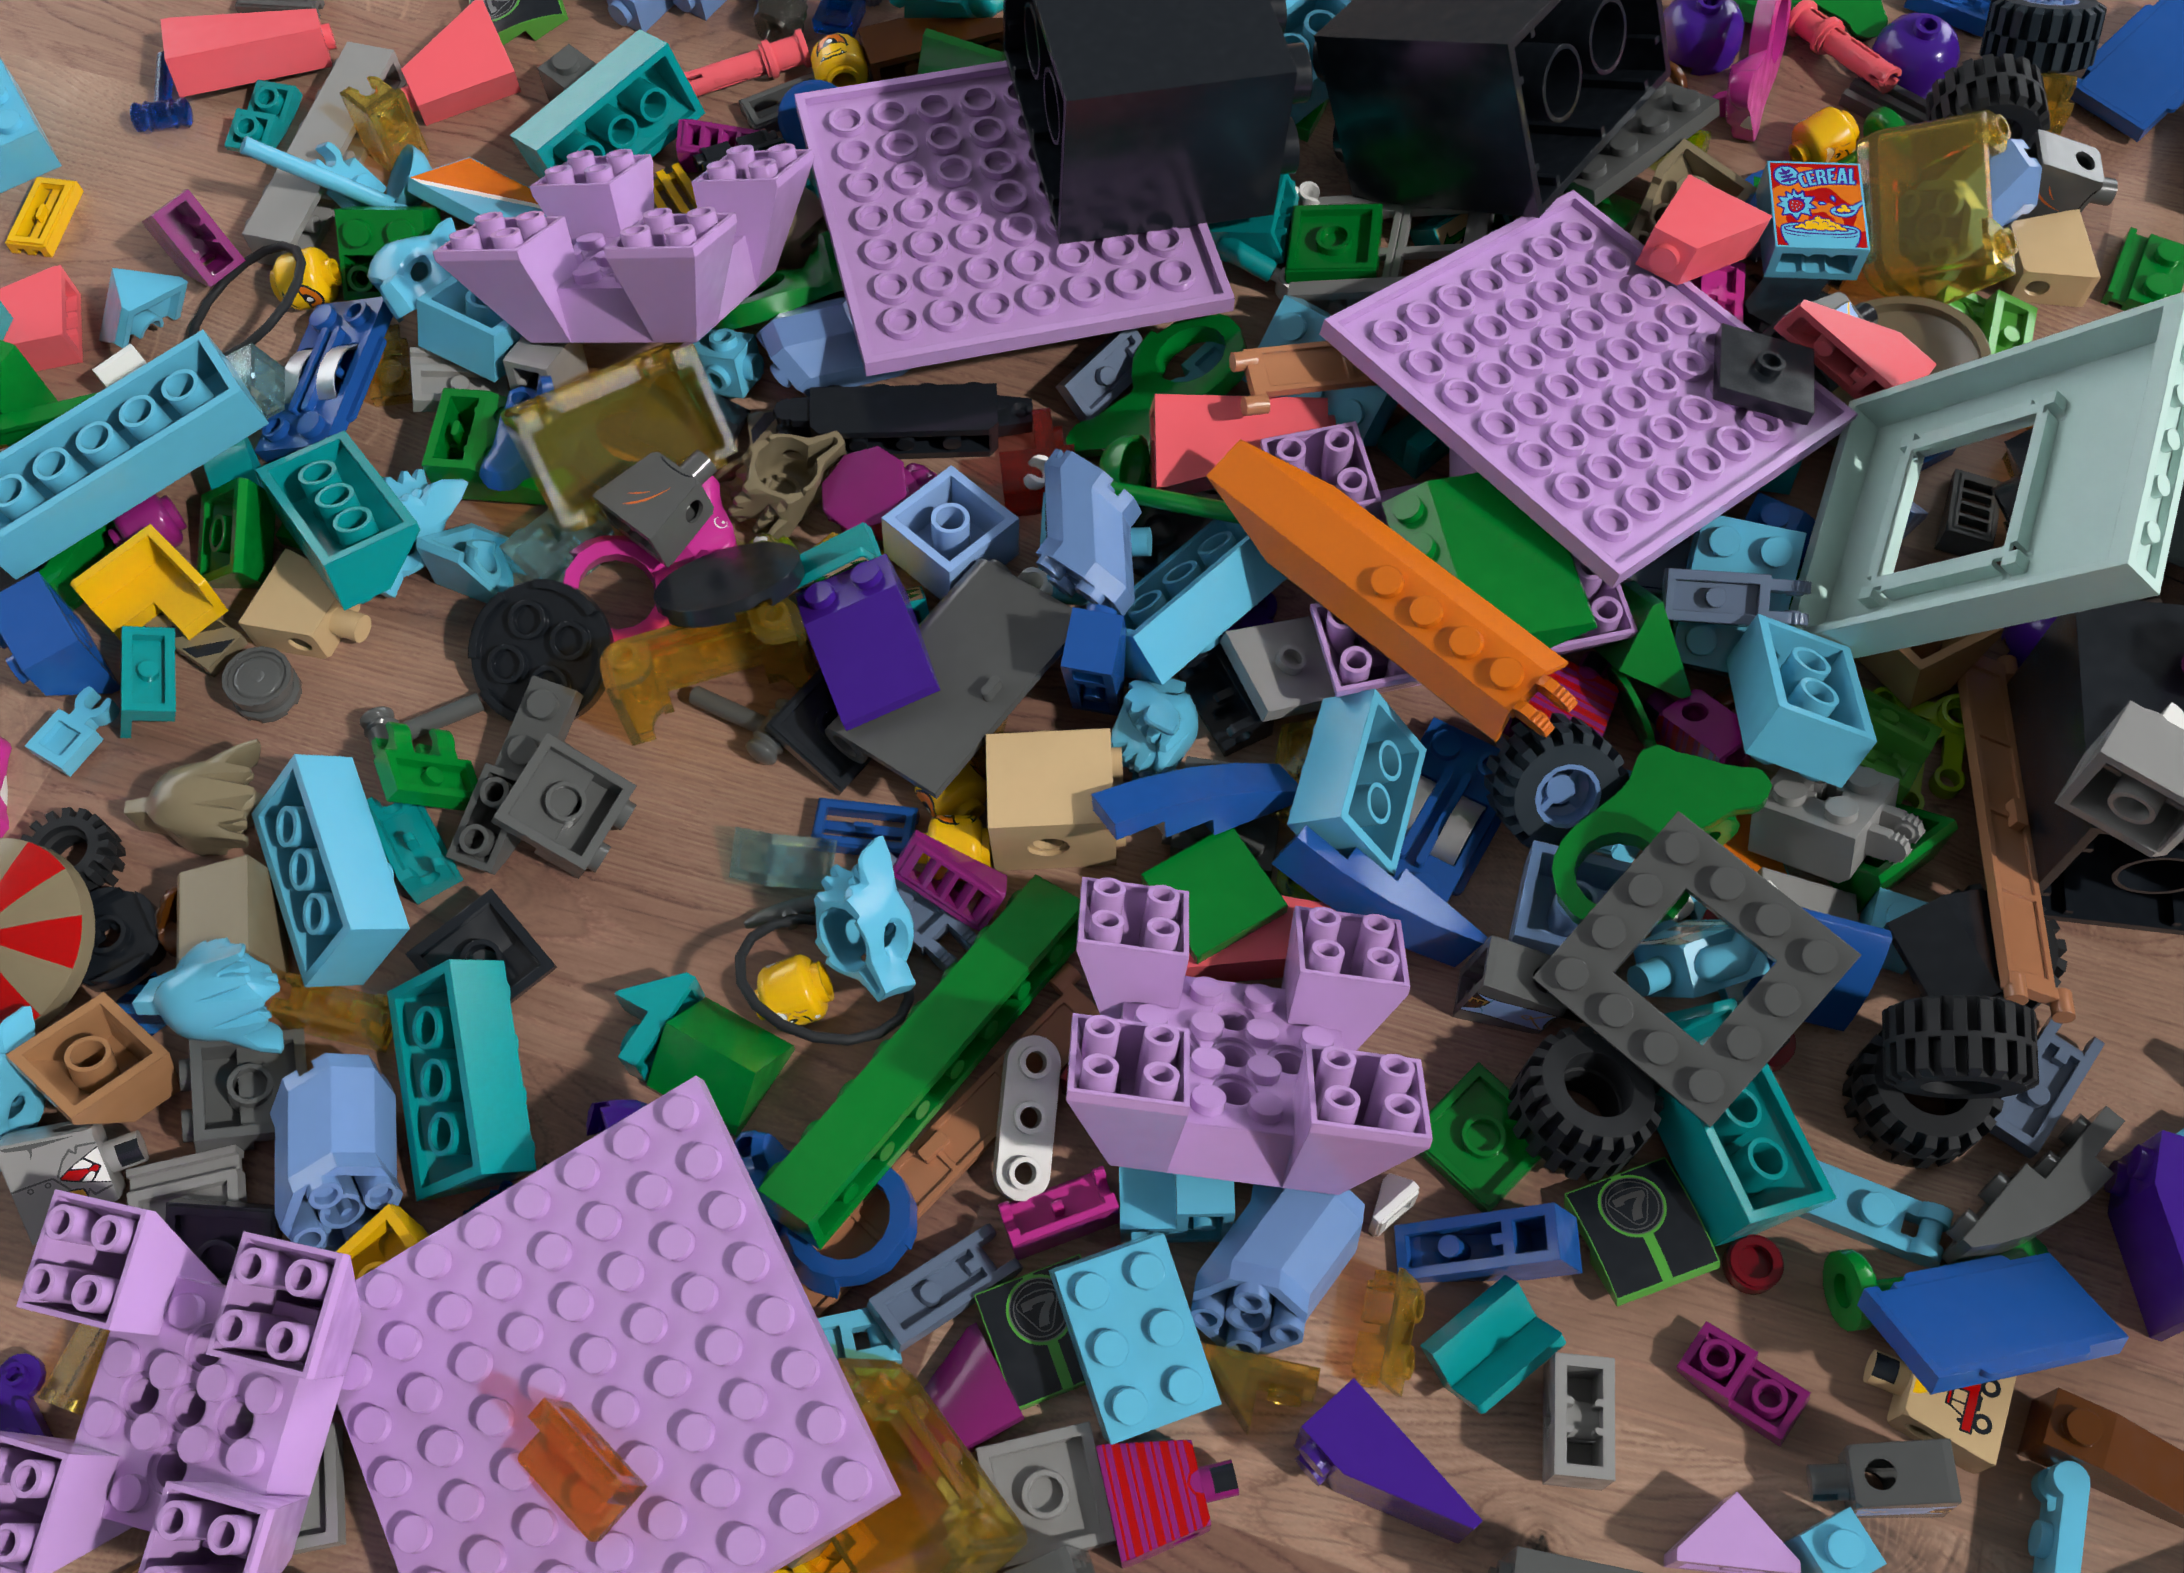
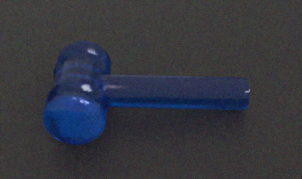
(164, 110)

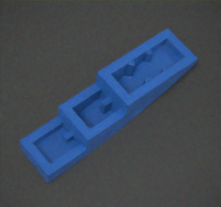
(1184, 798)
(1364, 888)

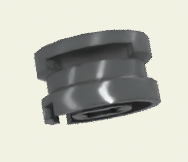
(261, 684)

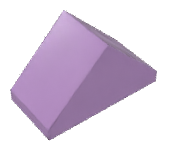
(1732, 1541)

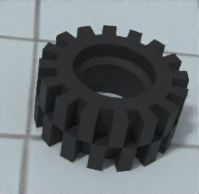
(80, 827)

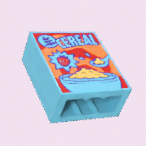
(1815, 220)

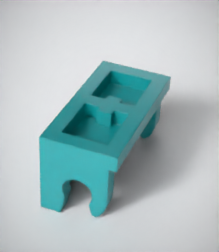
(414, 849)

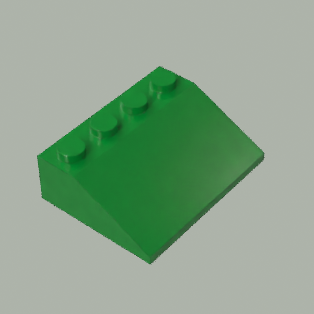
(1496, 553)

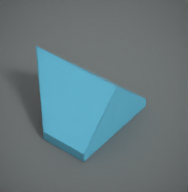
(137, 301)
(467, 561)

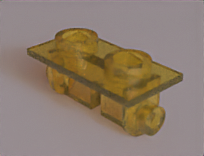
(1388, 1355)

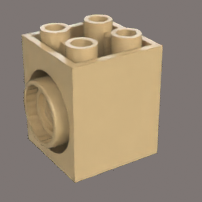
(1043, 798)

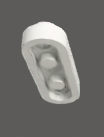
(1013, 1140)

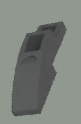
(543, 710)
(2037, 1196)

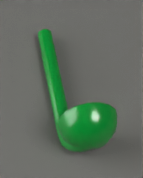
(1128, 464)

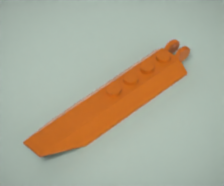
(1391, 593)

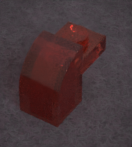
(1014, 465)

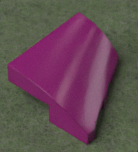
(973, 1391)

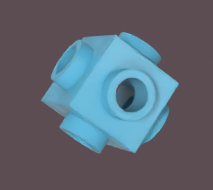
(730, 361)

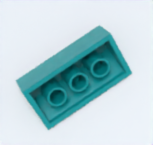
(620, 103)
(341, 517)
(461, 1079)
(1753, 1160)

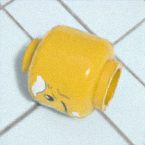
(1824, 136)
(795, 989)

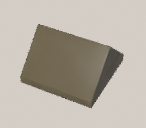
(234, 903)

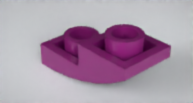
(1741, 1384)

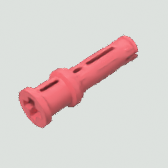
(1829, 37)
(767, 59)

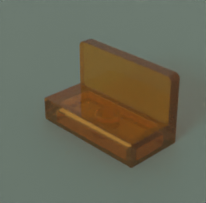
(579, 1469)

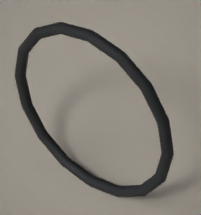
(278, 312)
(794, 1029)

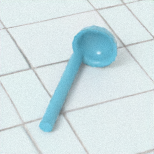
(408, 163)

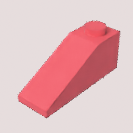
(1853, 350)

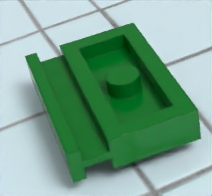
(2145, 271)

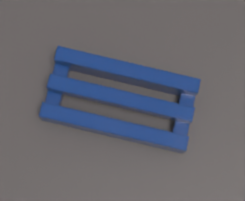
(864, 810)

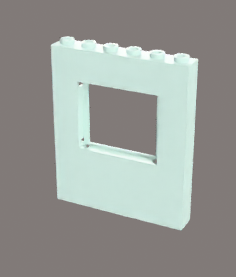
(2088, 506)

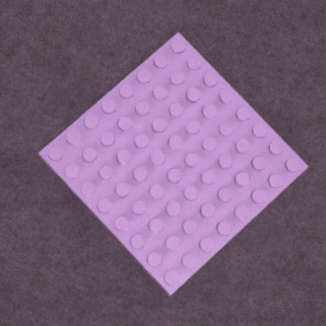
(953, 235)
(1577, 385)
(654, 1306)

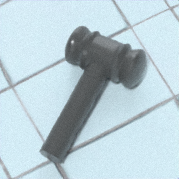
(375, 719)
(763, 745)

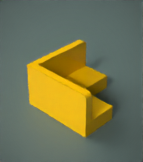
(143, 581)

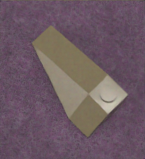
(1671, 174)

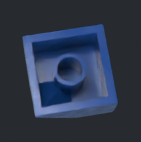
(50, 641)

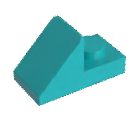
(654, 1005)

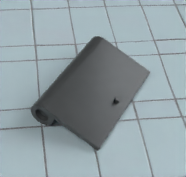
(987, 651)

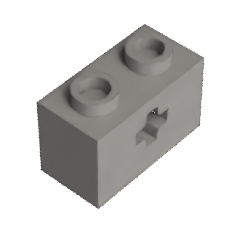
(1579, 1421)

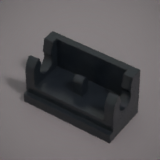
(1223, 702)

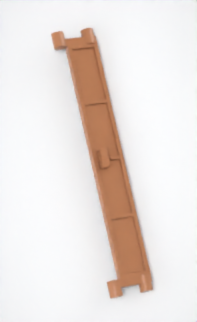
(1293, 371)
(2007, 841)
(954, 1138)

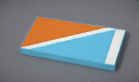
(472, 189)

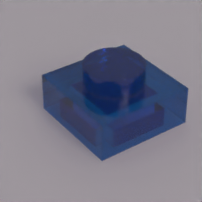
(839, 16)

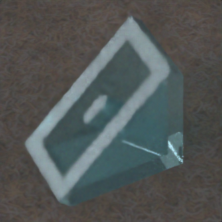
(781, 858)

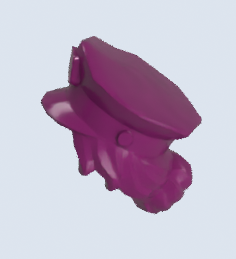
(868, 487)

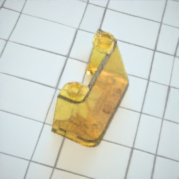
(1934, 208)
(611, 420)
(649, 665)
(947, 1506)

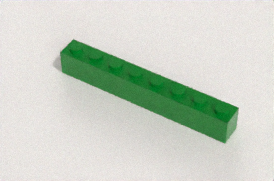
(922, 1063)

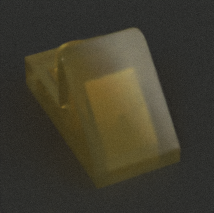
(1243, 1373)

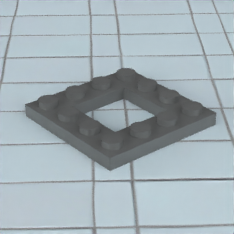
(1713, 1075)

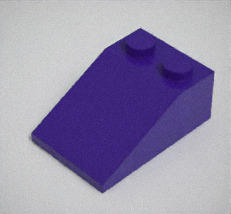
(867, 641)
(2149, 1228)
(1375, 1463)

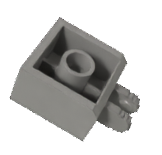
(2132, 782)
(1833, 827)

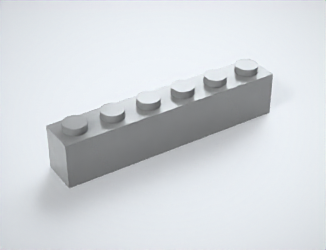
(297, 208)

